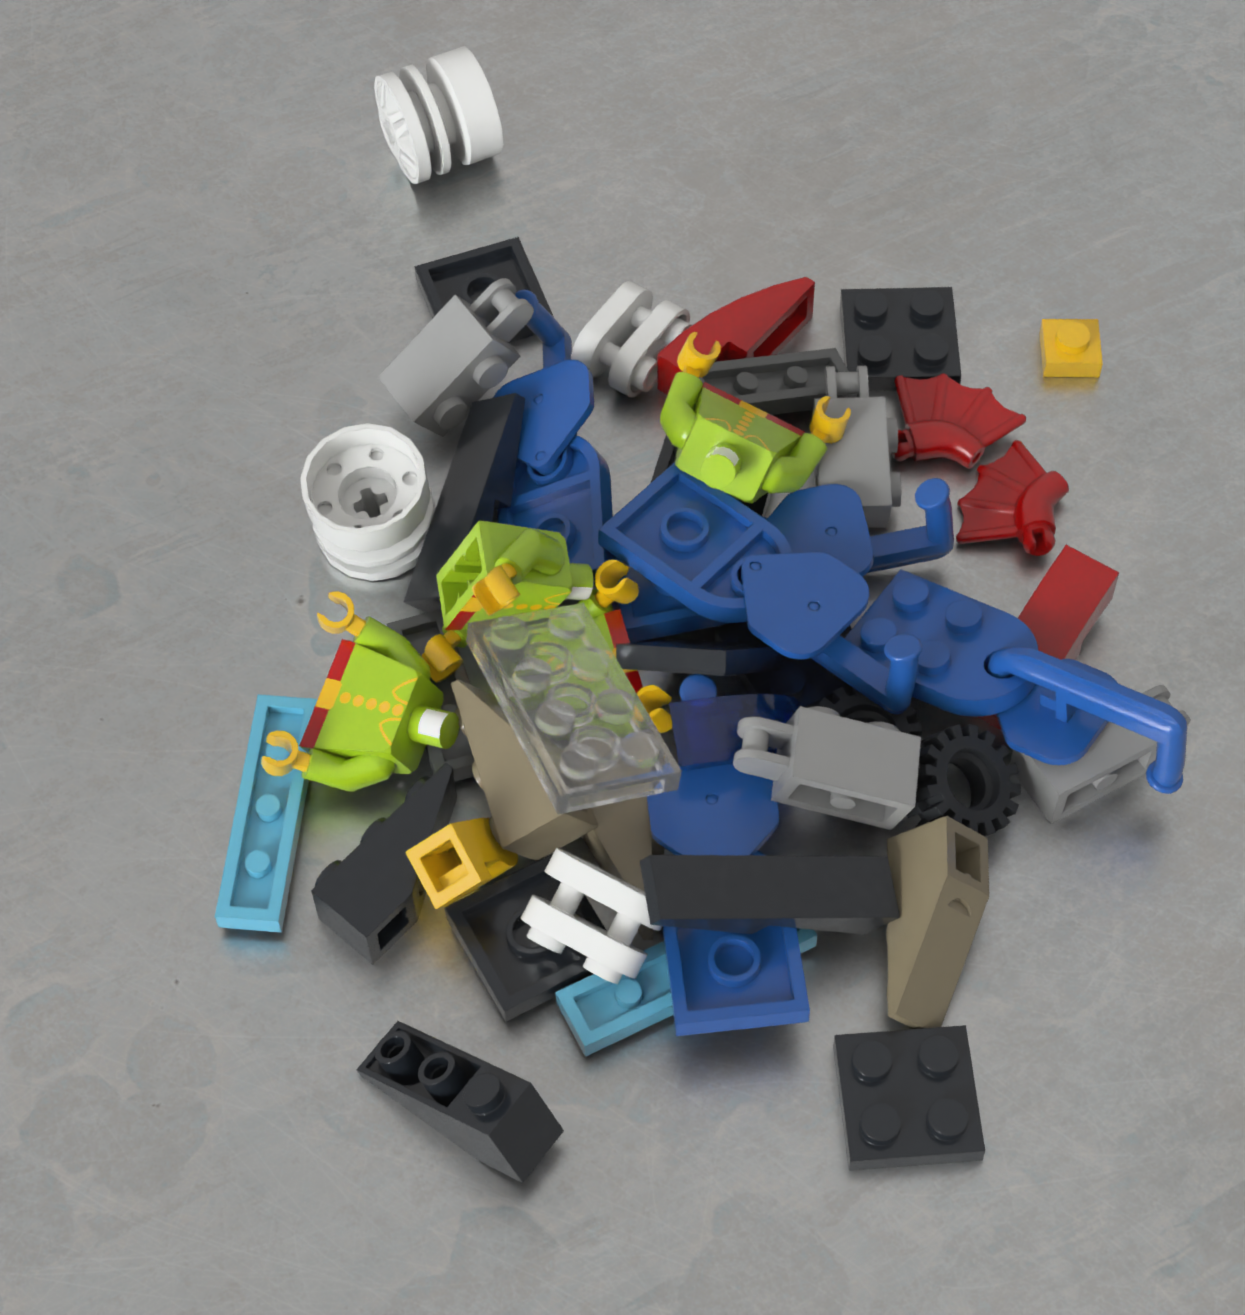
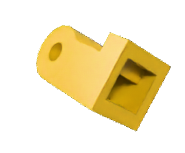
(459, 860)

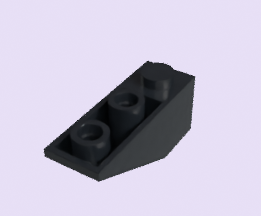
(375, 890)
(464, 1099)

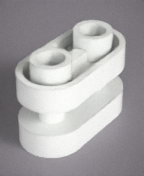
(629, 337)
(557, 925)

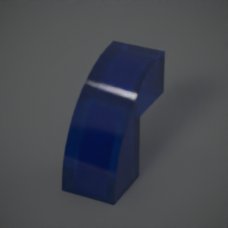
(708, 726)

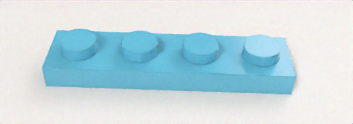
(265, 823)
(609, 1012)

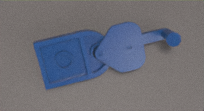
(558, 475)
(812, 520)
(705, 541)
(990, 664)
(719, 976)

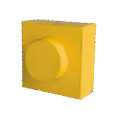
(1070, 348)

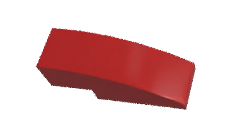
(746, 327)
(1066, 605)

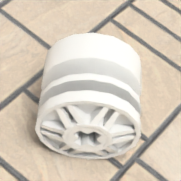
(447, 112)
(365, 475)

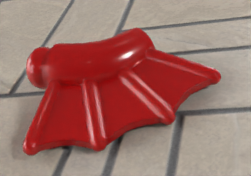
(950, 420)
(1013, 501)

